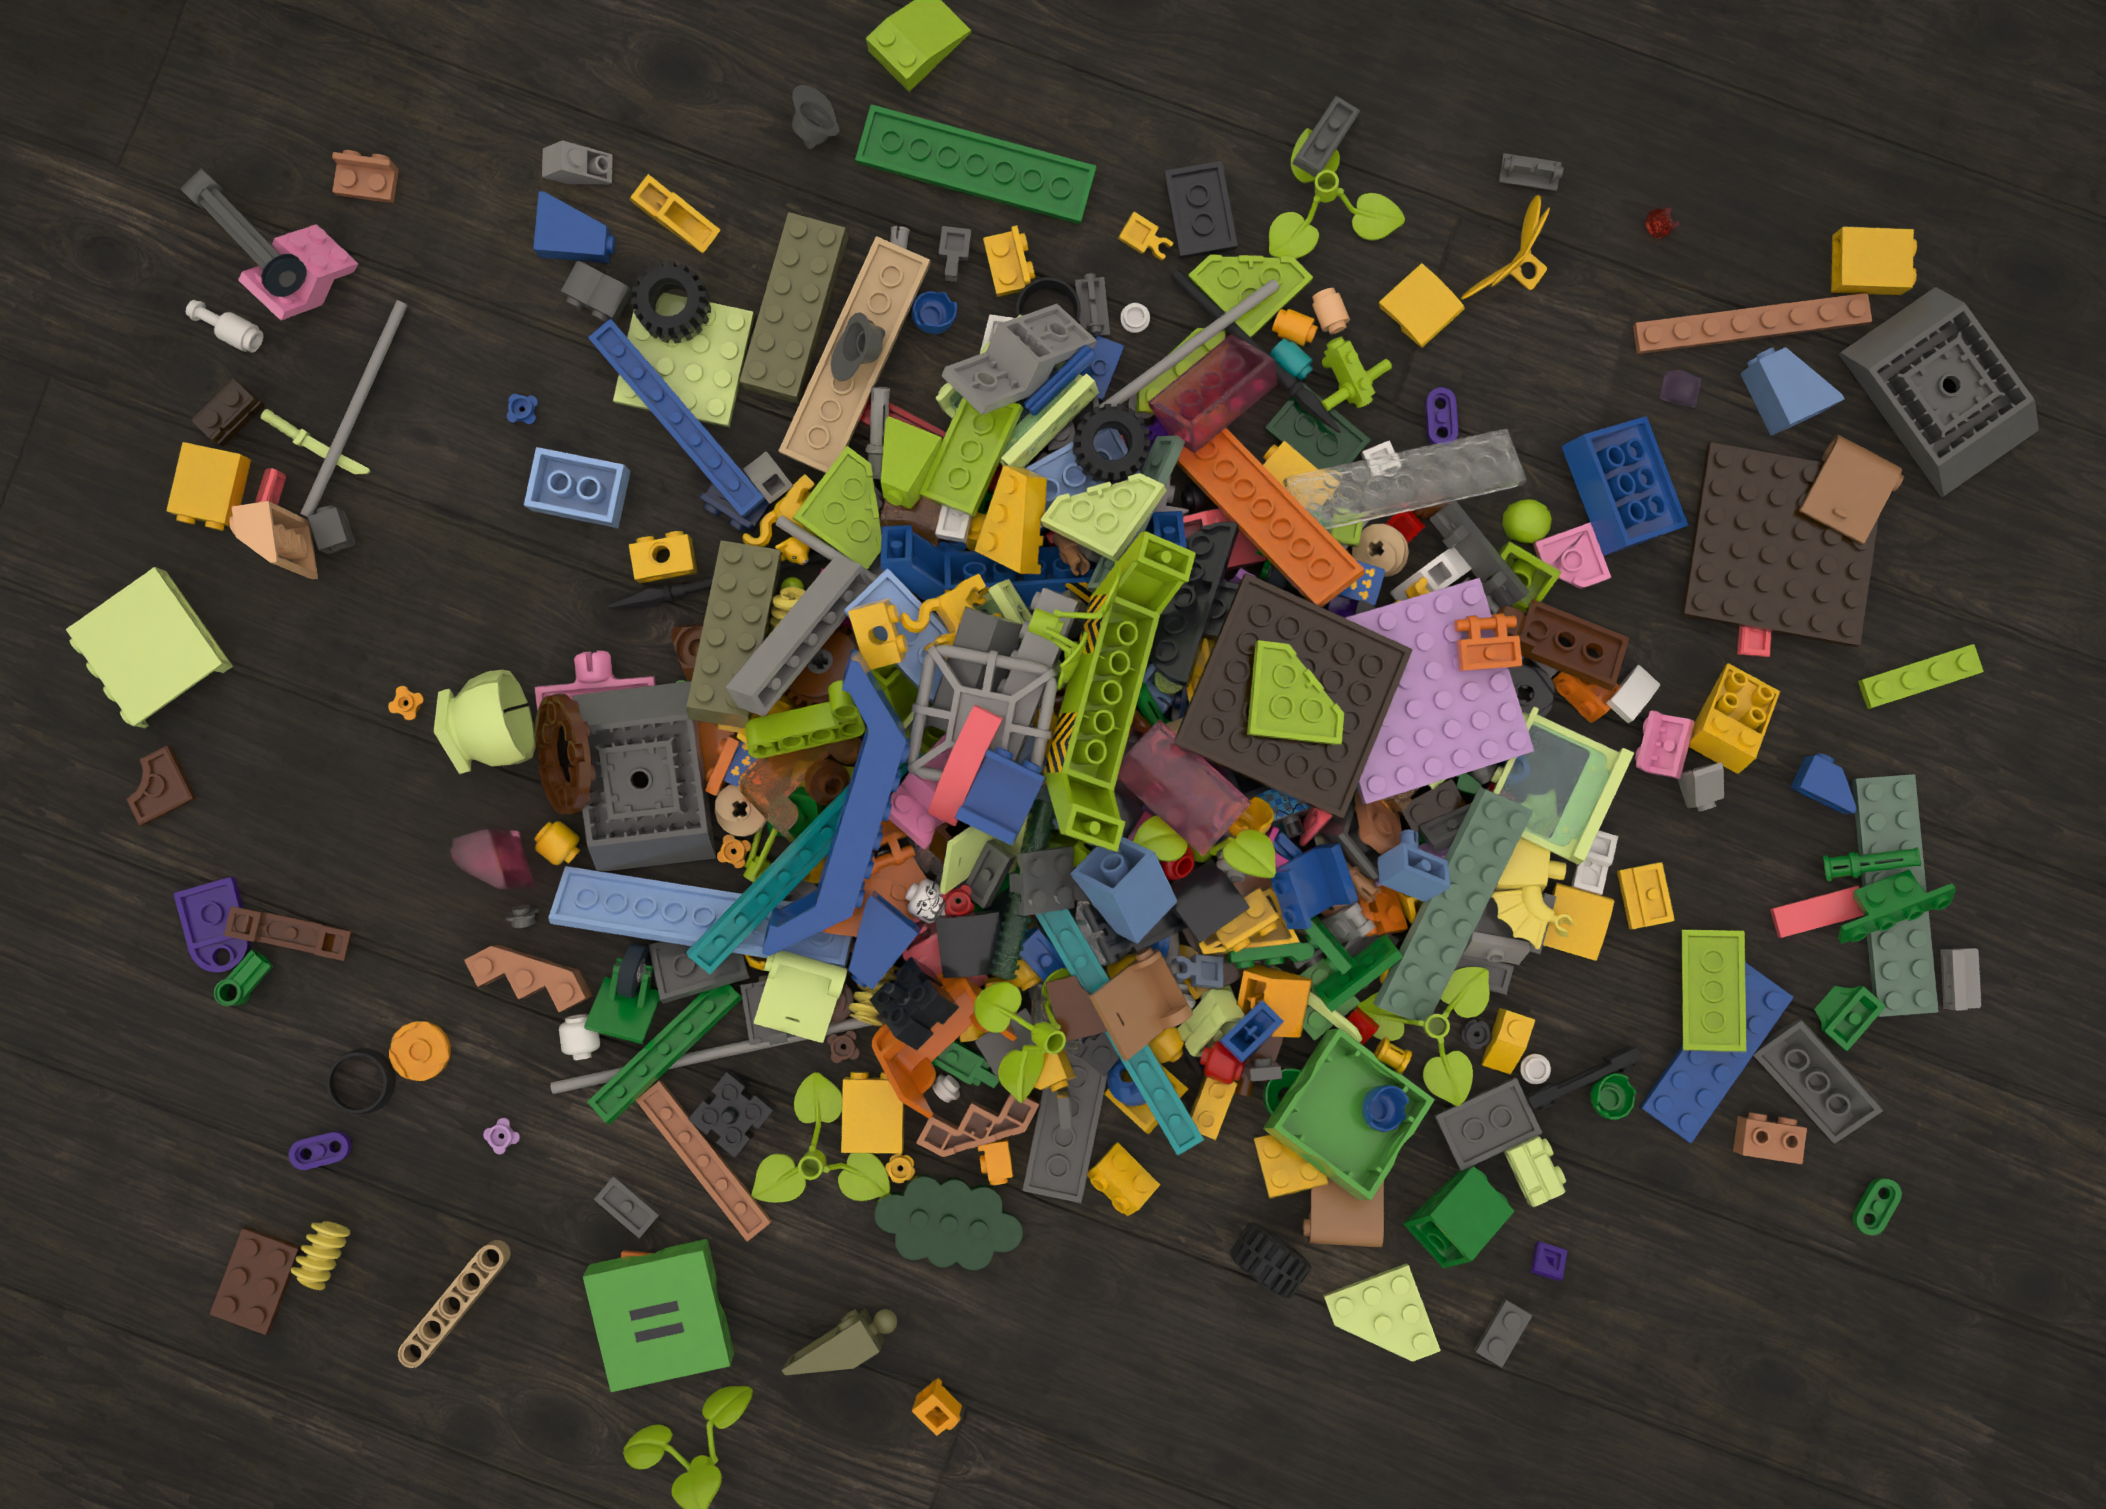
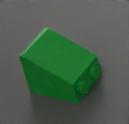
(1459, 1218)

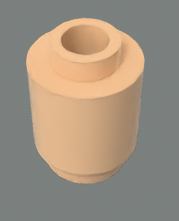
(1330, 311)

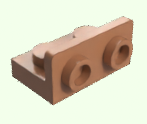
(365, 176)

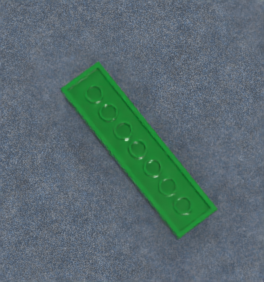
(975, 164)

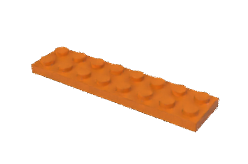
(1271, 518)

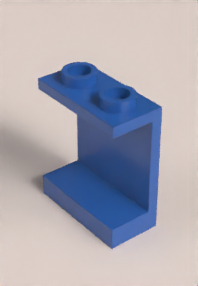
(1001, 795)
(1313, 884)

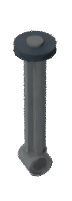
(281, 273)

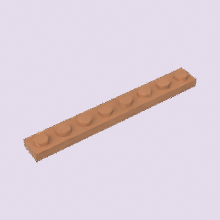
(1752, 323)

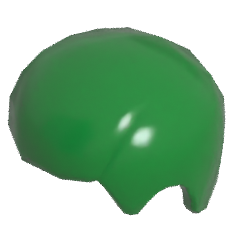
(1612, 1096)

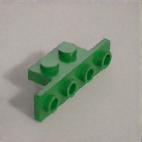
(1892, 902)

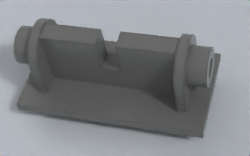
(1530, 172)
(1093, 305)

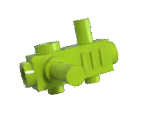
(1353, 380)

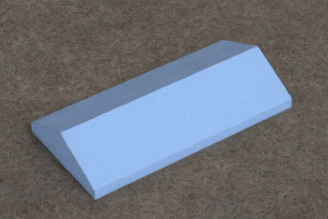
(1064, 474)

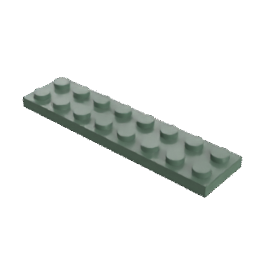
(1450, 918)
(1902, 955)

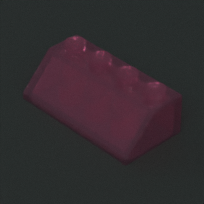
(1214, 392)
(1181, 788)
(494, 858)

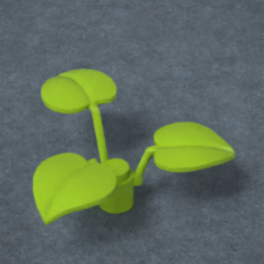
(1372, 221)
(1050, 628)
(1248, 853)
(1019, 1068)
(1450, 1074)
(781, 1181)
(703, 1478)

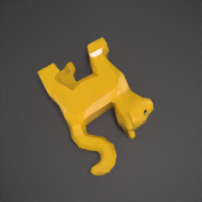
(792, 548)
(949, 608)

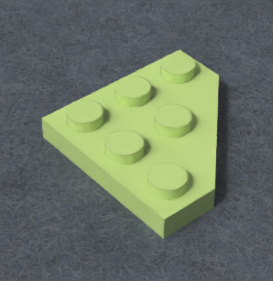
(1106, 514)
(1386, 1313)

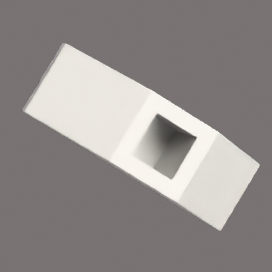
(1439, 573)

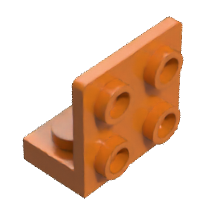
(718, 752)

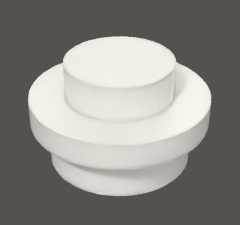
(1135, 318)
(1535, 1069)
(946, 1088)

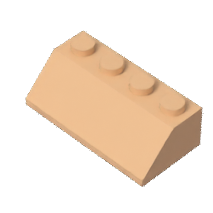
(276, 536)

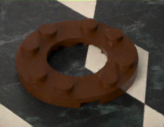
(552, 714)

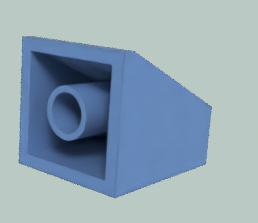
(1787, 389)
(1126, 888)

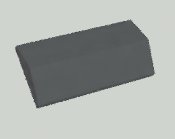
(981, 633)
(1817, 1080)

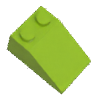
(916, 40)

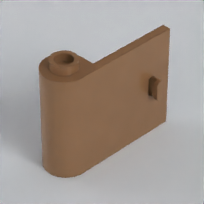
(1851, 489)
(1140, 1002)
(1343, 1219)

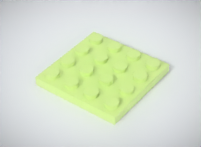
(700, 370)

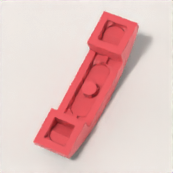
(964, 763)

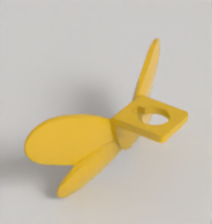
(1530, 232)

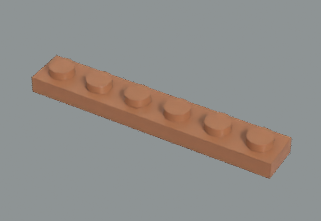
(703, 1160)

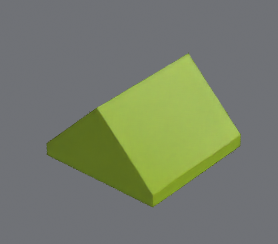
(1532, 572)

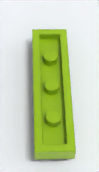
(1920, 676)

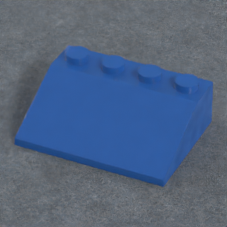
(1624, 485)

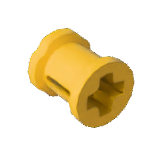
(1392, 1055)

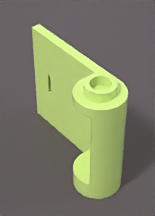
(964, 851)
(799, 995)

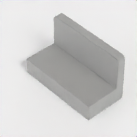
(1960, 978)

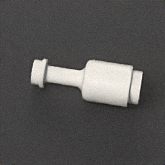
(228, 327)

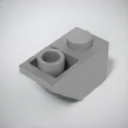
(576, 164)

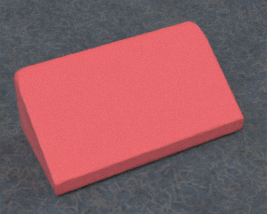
(271, 486)
(1313, 823)

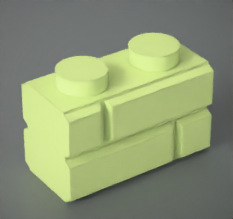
(1210, 1020)
(1535, 1171)

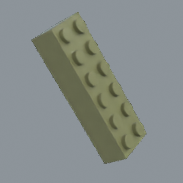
(794, 308)
(732, 629)

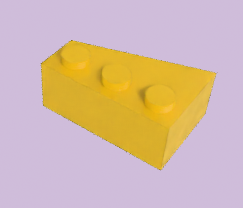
(1013, 521)
(1279, 936)

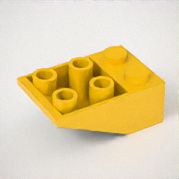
(1734, 719)

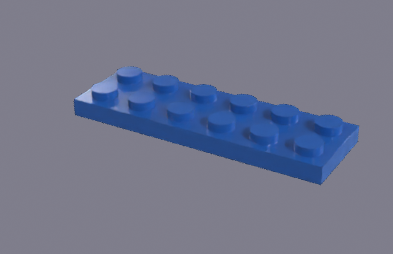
(1700, 1079)

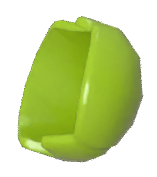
(1527, 521)

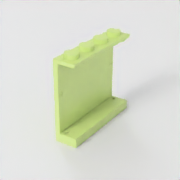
(146, 646)

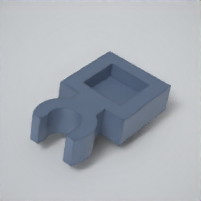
(1202, 969)

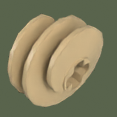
(1391, 541)
(726, 812)

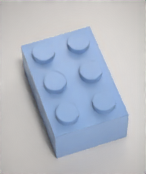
(577, 487)

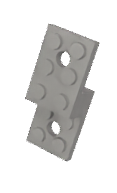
(1018, 358)

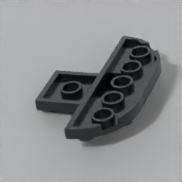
(1197, 606)

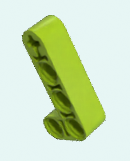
(806, 726)

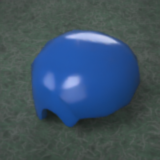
(934, 312)
(1384, 1107)

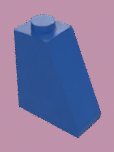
(570, 234)
(880, 940)

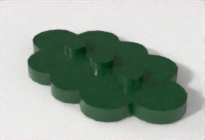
(948, 1222)

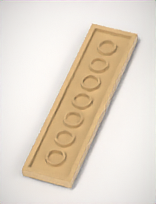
(834, 407)

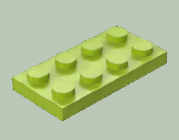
(969, 456)
(1713, 991)

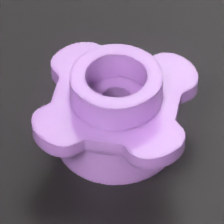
(492, 1136)

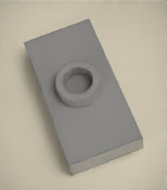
(1496, 948)

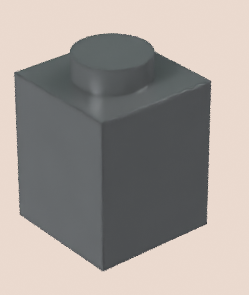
(331, 529)

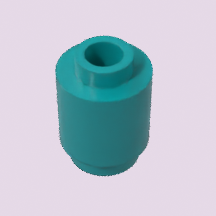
(1292, 359)

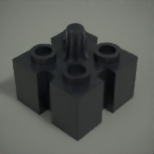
(914, 1003)
(732, 1113)

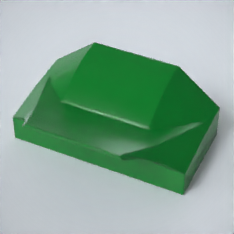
(1847, 1014)

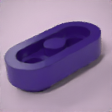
(1441, 418)
(321, 1149)

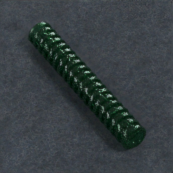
(1016, 924)

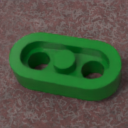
(1879, 1208)

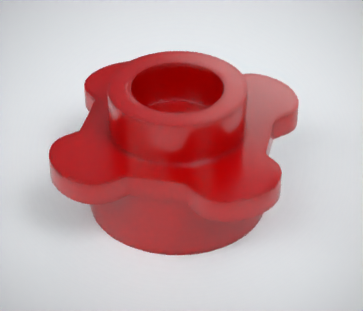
(964, 906)

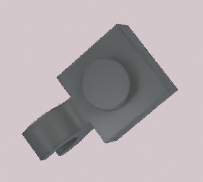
(955, 248)

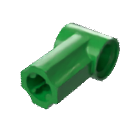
(244, 978)

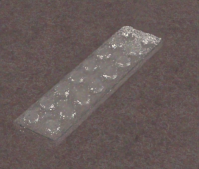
(1409, 479)

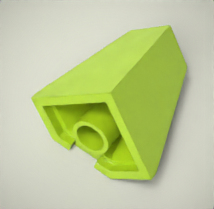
(906, 461)

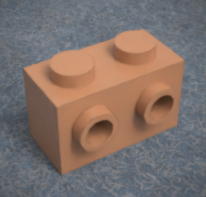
(1770, 1139)

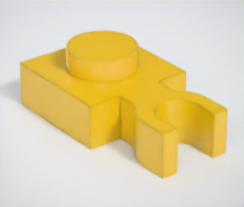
(1140, 234)

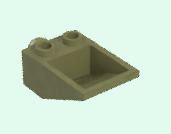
(844, 1346)

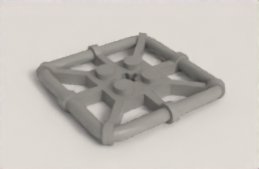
(966, 697)

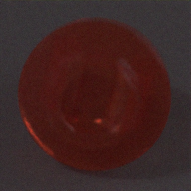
(1660, 222)

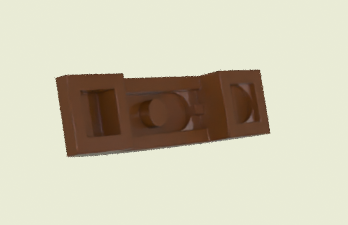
(288, 932)

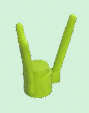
(758, 865)

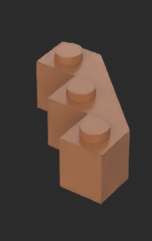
(529, 975)
(977, 1127)

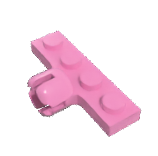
(592, 676)

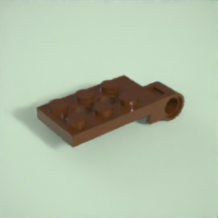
(1539, 642)

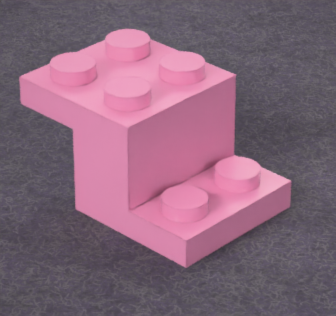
(323, 263)
(913, 801)

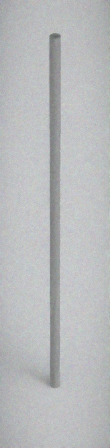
(704, 1055)

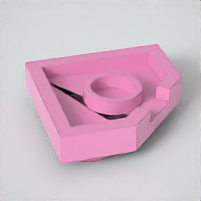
(1575, 555)

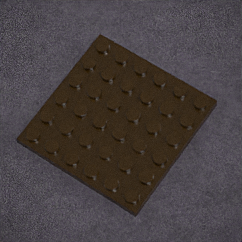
(1765, 560)
(1348, 660)

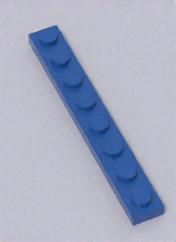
(676, 418)

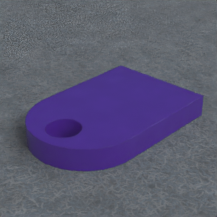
(204, 920)

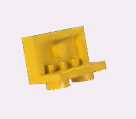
(1122, 1180)

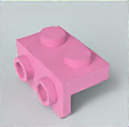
(1664, 745)

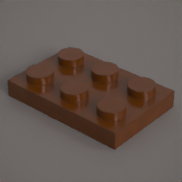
(255, 1280)

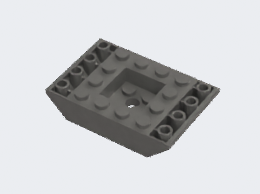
(1904, 375)
(670, 816)

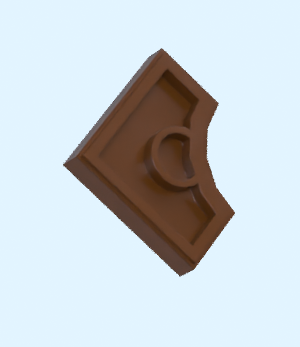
(161, 787)
(1073, 1008)

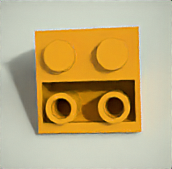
(1281, 991)

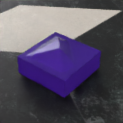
(1549, 1261)

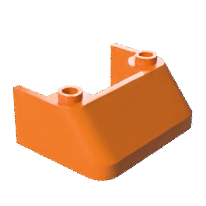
(912, 1070)

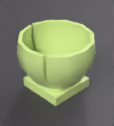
(478, 728)

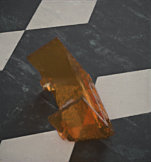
(775, 778)

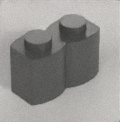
(596, 292)

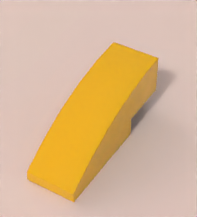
(674, 214)

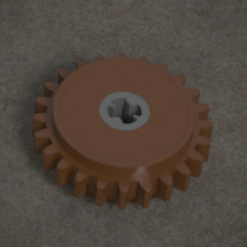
(823, 669)

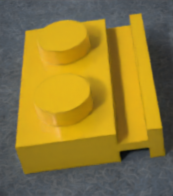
(1645, 895)

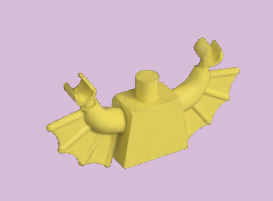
(1521, 889)

